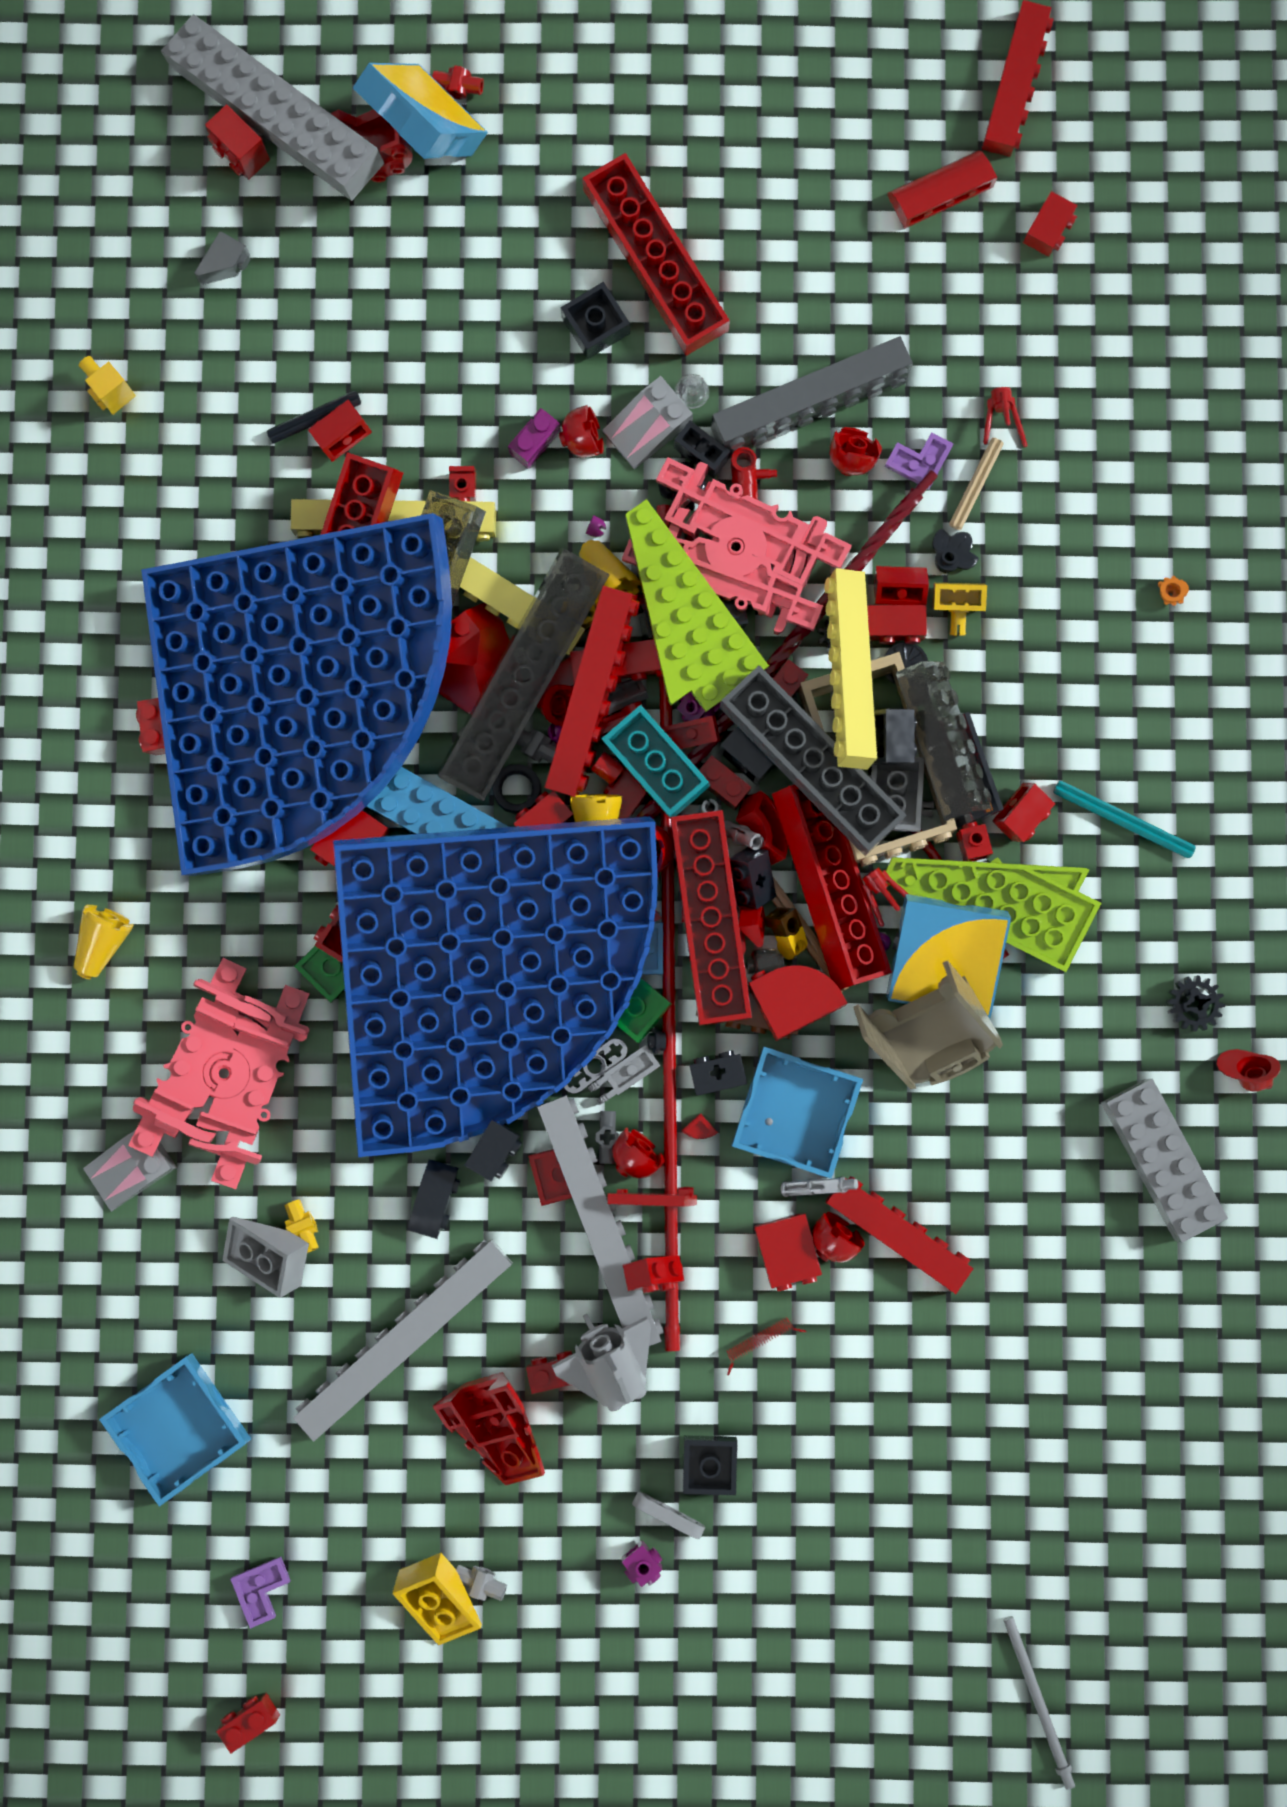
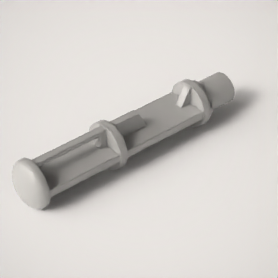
(819, 1186)

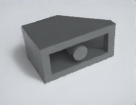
(222, 260)

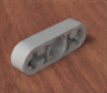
(614, 1059)
(668, 1515)

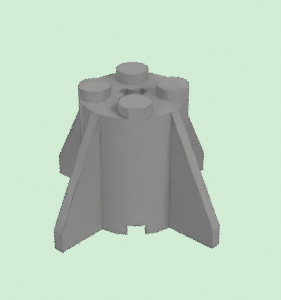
(609, 1363)

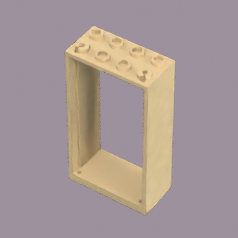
(881, 667)

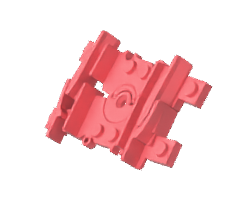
(763, 542)
(213, 1047)

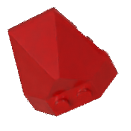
(473, 653)
(495, 1425)

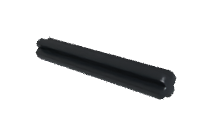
(309, 418)

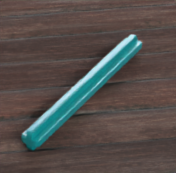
(1124, 819)

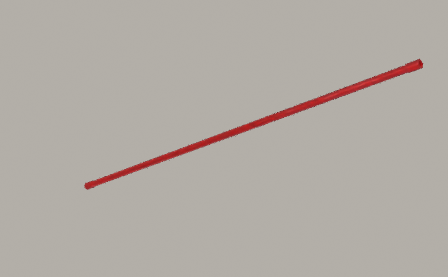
(672, 1327)

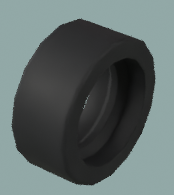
(513, 770)

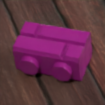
(534, 438)

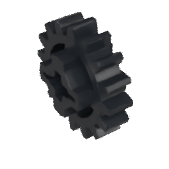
(1191, 994)

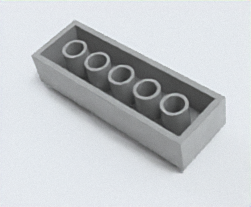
(1164, 1160)

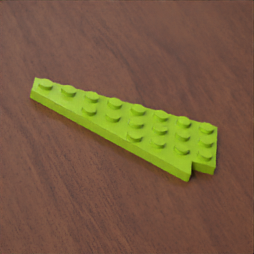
(692, 629)
(1042, 900)

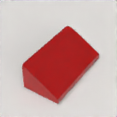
(752, 924)

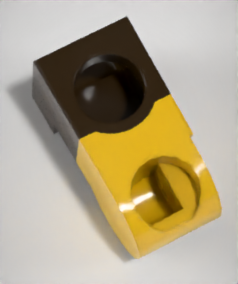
(787, 931)

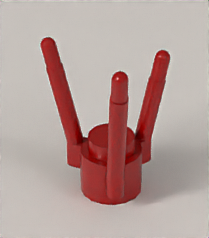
(1003, 401)
(877, 882)

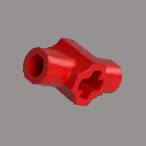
(459, 82)

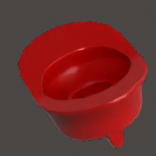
(555, 703)
(1251, 1069)

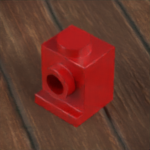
(462, 474)

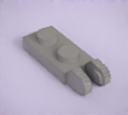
(626, 1073)

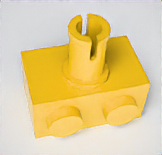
(106, 385)
(959, 600)

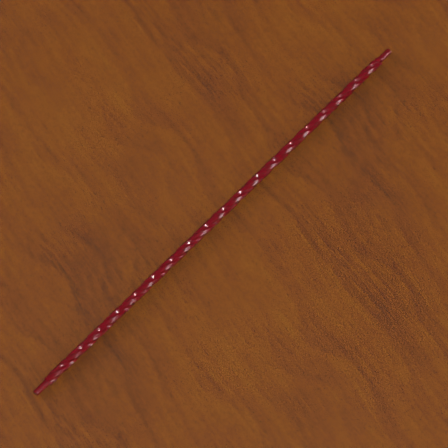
(796, 636)

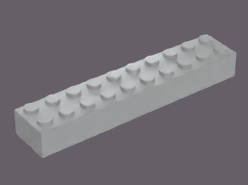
(273, 107)

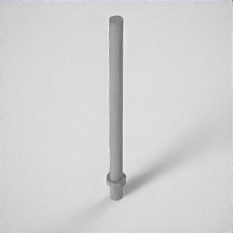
(1063, 1768)

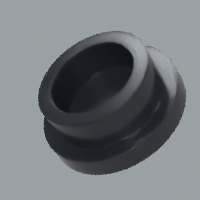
(656, 1040)

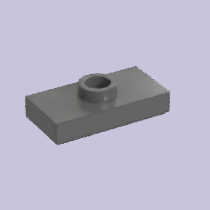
(626, 694)

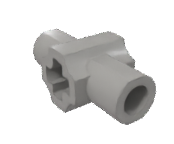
(481, 1583)

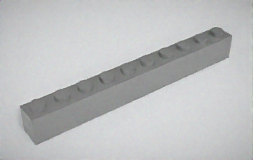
(595, 1214)
(403, 1340)

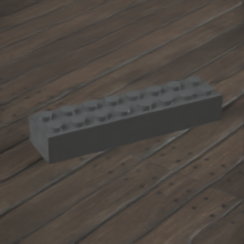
(813, 396)
(808, 760)

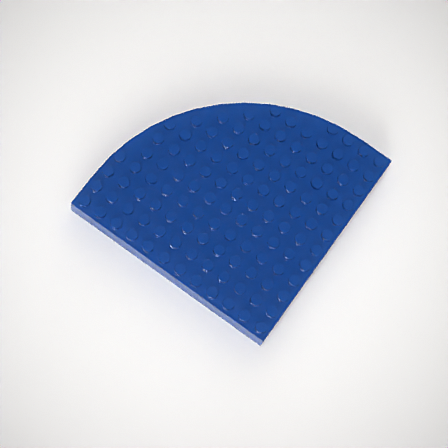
(294, 682)
(485, 969)

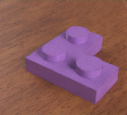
(916, 465)
(253, 1586)

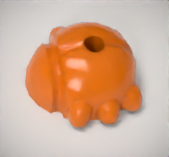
(1176, 587)

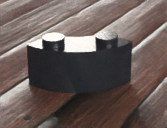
(433, 1199)

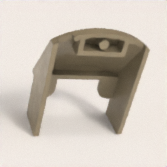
(934, 1034)

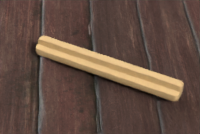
(976, 483)

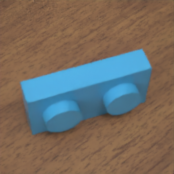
(654, 961)

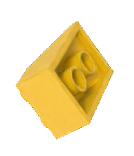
(436, 1599)

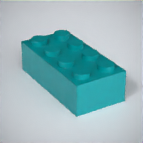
(656, 762)

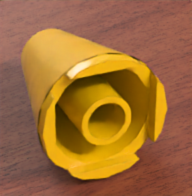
(620, 575)
(595, 807)
(99, 939)

